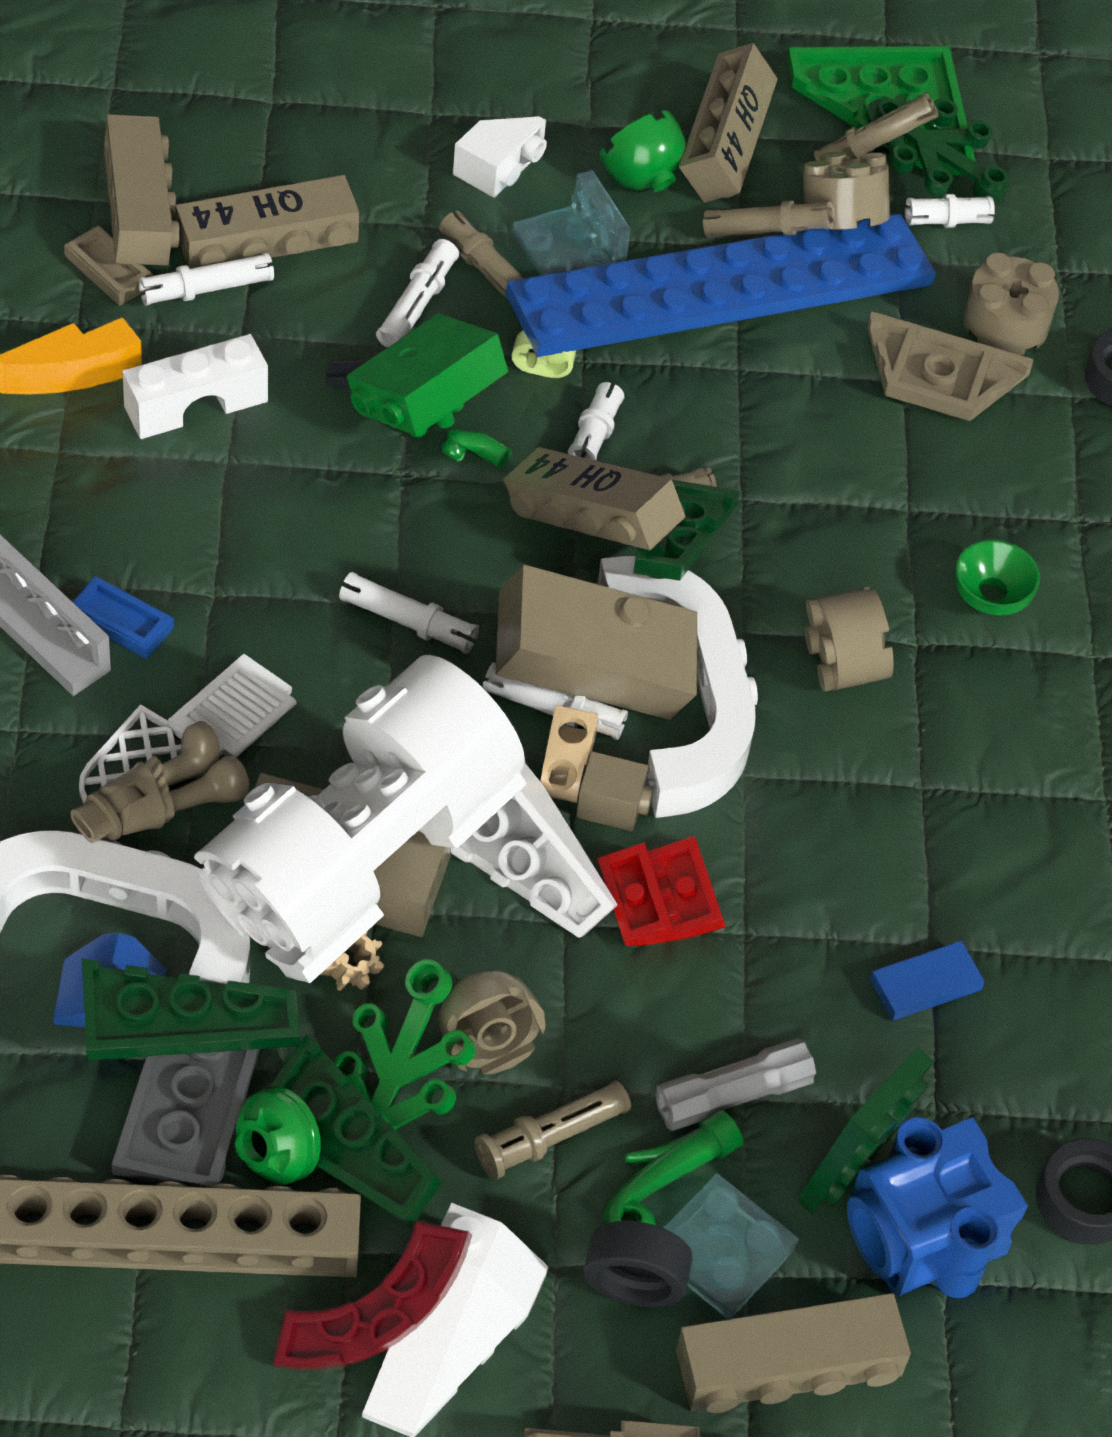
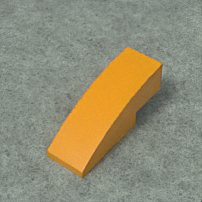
(70, 360)

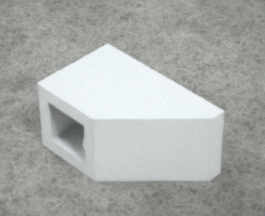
(498, 151)

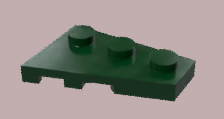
(705, 513)

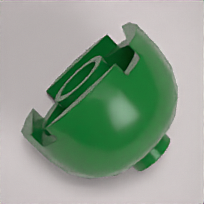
(646, 153)

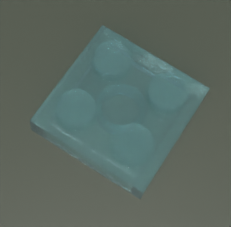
(731, 1245)

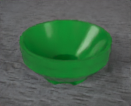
(997, 565)
(288, 1132)

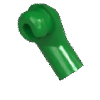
(478, 443)

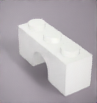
(164, 388)

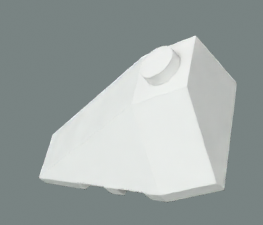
(540, 859)
(477, 1313)

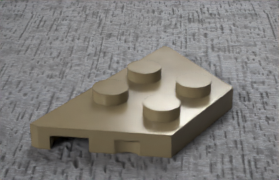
(941, 368)

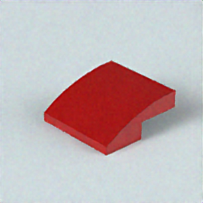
(661, 893)

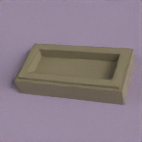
(96, 259)

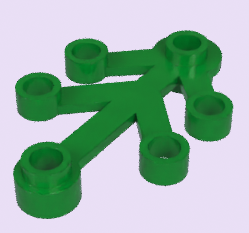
(399, 1066)

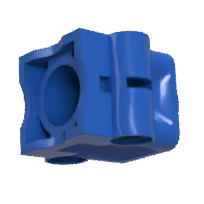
(934, 1209)

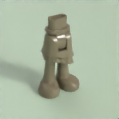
(142, 795)

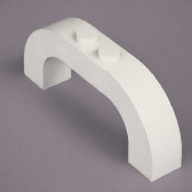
(707, 769)
(128, 880)

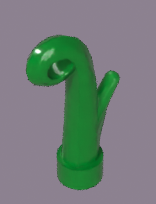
(668, 1162)

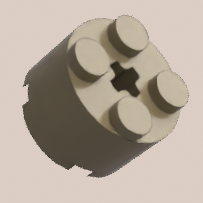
(853, 186)
(1011, 303)
(849, 638)

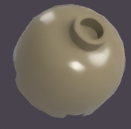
(496, 1015)

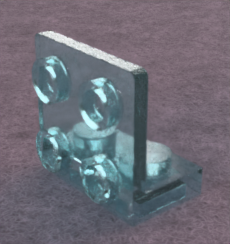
(577, 235)

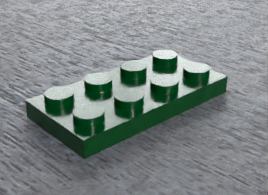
(867, 1132)

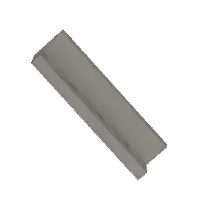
(50, 624)

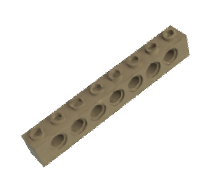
(166, 1241)

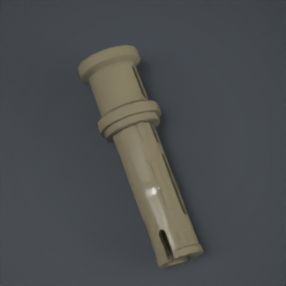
(531, 1136)

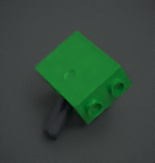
(423, 375)

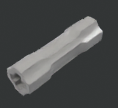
(702, 1095)

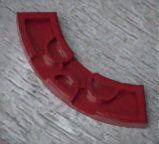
(385, 1315)

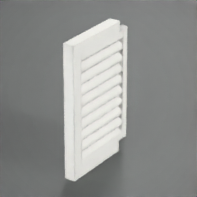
(237, 705)

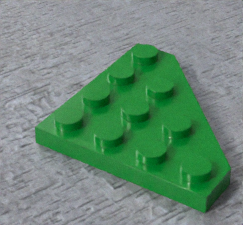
(853, 77)

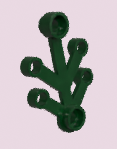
(937, 144)

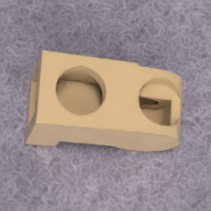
(568, 753)

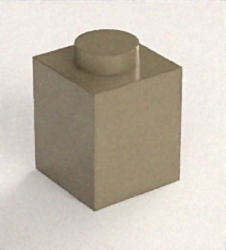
(614, 792)

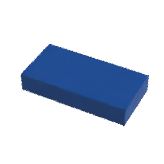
(124, 617)
(927, 980)

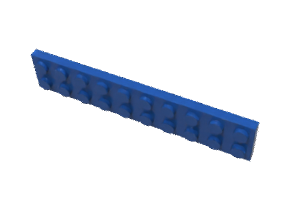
(716, 285)

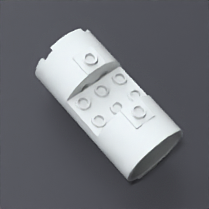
(301, 868)

